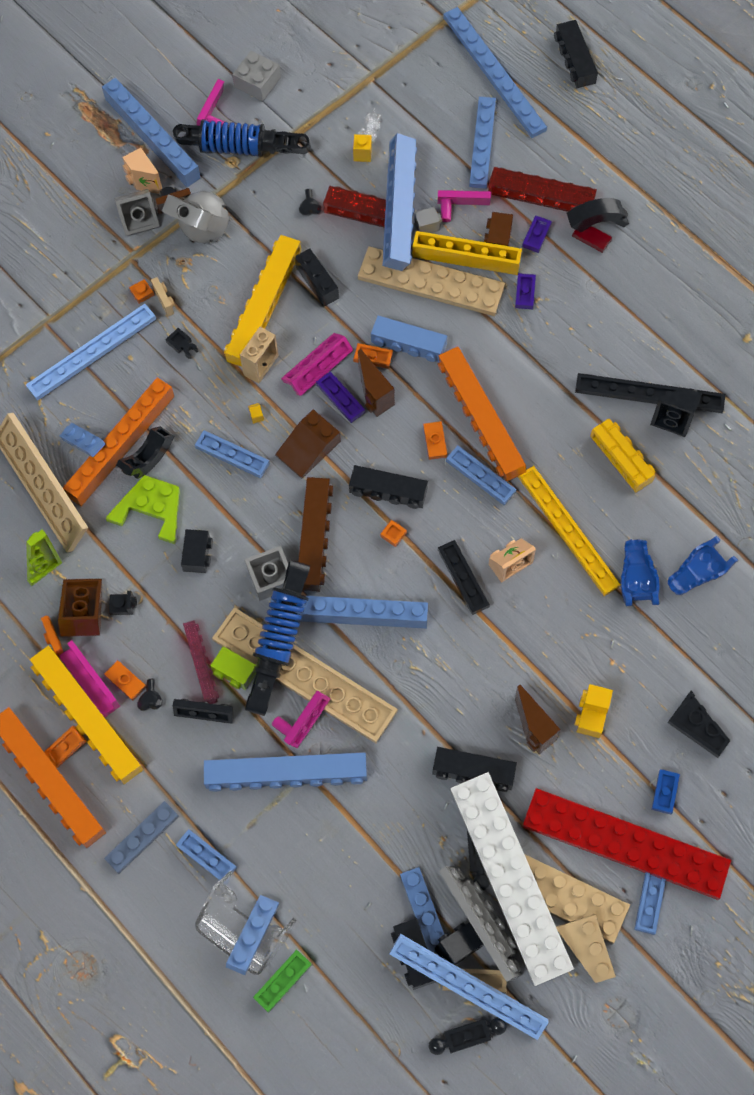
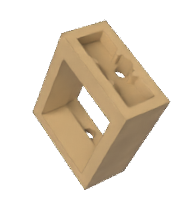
(259, 351)

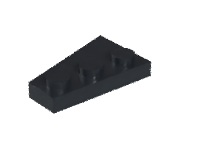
(698, 726)

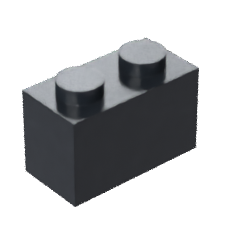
(196, 550)
(459, 944)

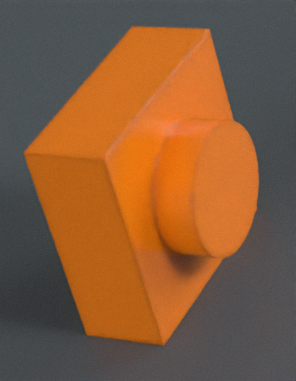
(141, 291)
(393, 533)

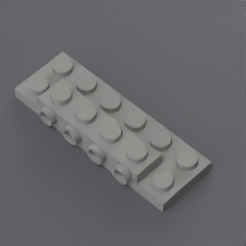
(484, 921)

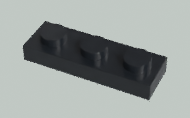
(203, 711)

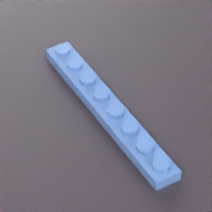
(90, 352)
(469, 986)

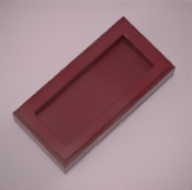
(593, 238)

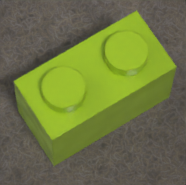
(233, 668)

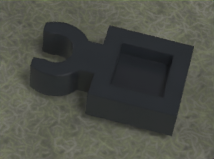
(180, 341)

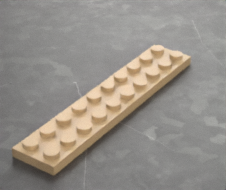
(307, 674)

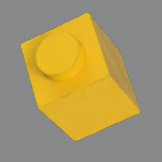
(362, 148)

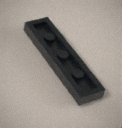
(463, 577)

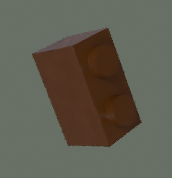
(499, 229)

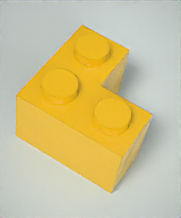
(595, 705)

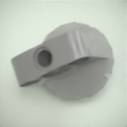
(199, 215)

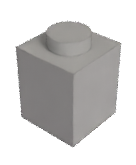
(427, 220)

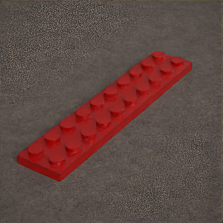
(627, 844)

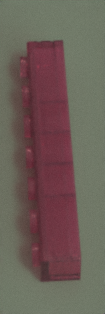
(201, 662)

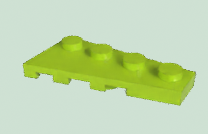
(40, 557)

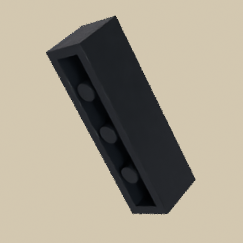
(576, 54)
(388, 487)
(466, 766)

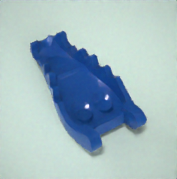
(700, 567)
(639, 576)

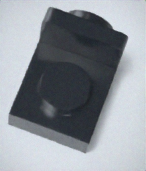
(122, 604)

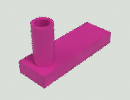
(211, 103)
(449, 197)
(296, 733)

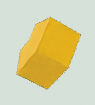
(256, 413)

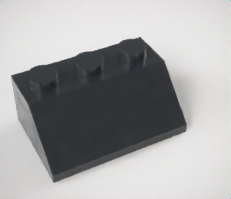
(676, 411)

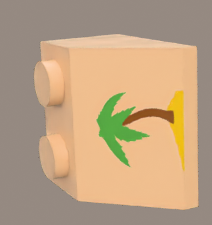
(141, 172)
(512, 559)

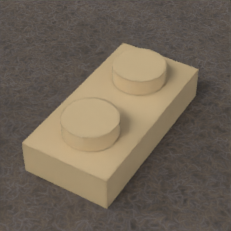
(160, 290)

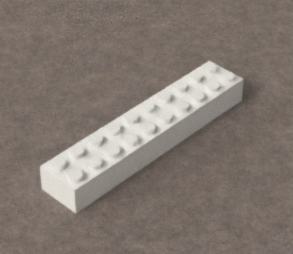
(511, 879)

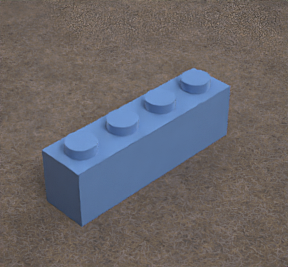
(408, 339)

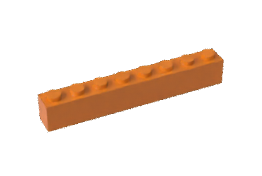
(482, 414)
(119, 441)
(49, 779)

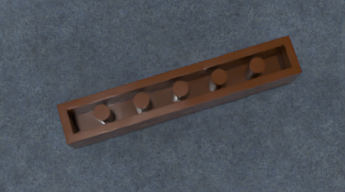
(314, 530)

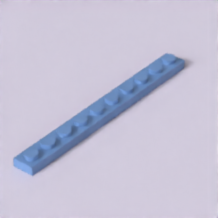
(495, 72)

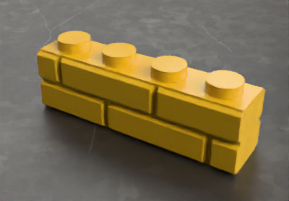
(623, 455)

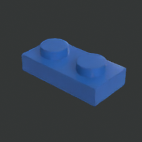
(665, 791)

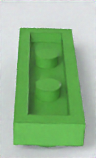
(282, 981)

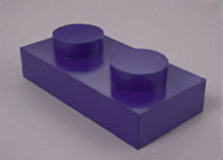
(536, 234)
(525, 291)

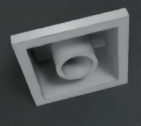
(137, 212)

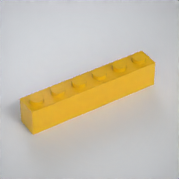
(466, 252)

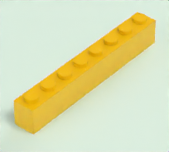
(264, 296)
(86, 714)

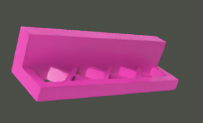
(318, 363)
(89, 680)

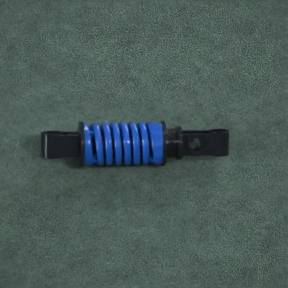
(240, 140)
(279, 634)

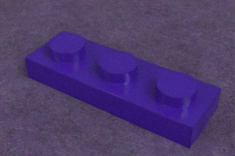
(340, 397)

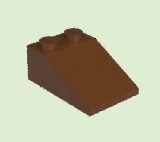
(377, 390)
(308, 444)
(80, 607)
(537, 725)

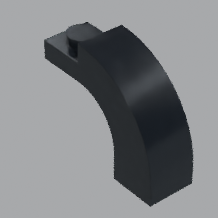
(597, 211)
(148, 454)

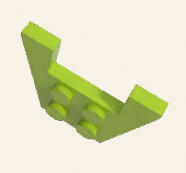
(152, 499)

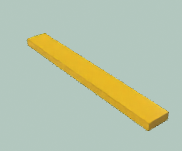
(569, 531)

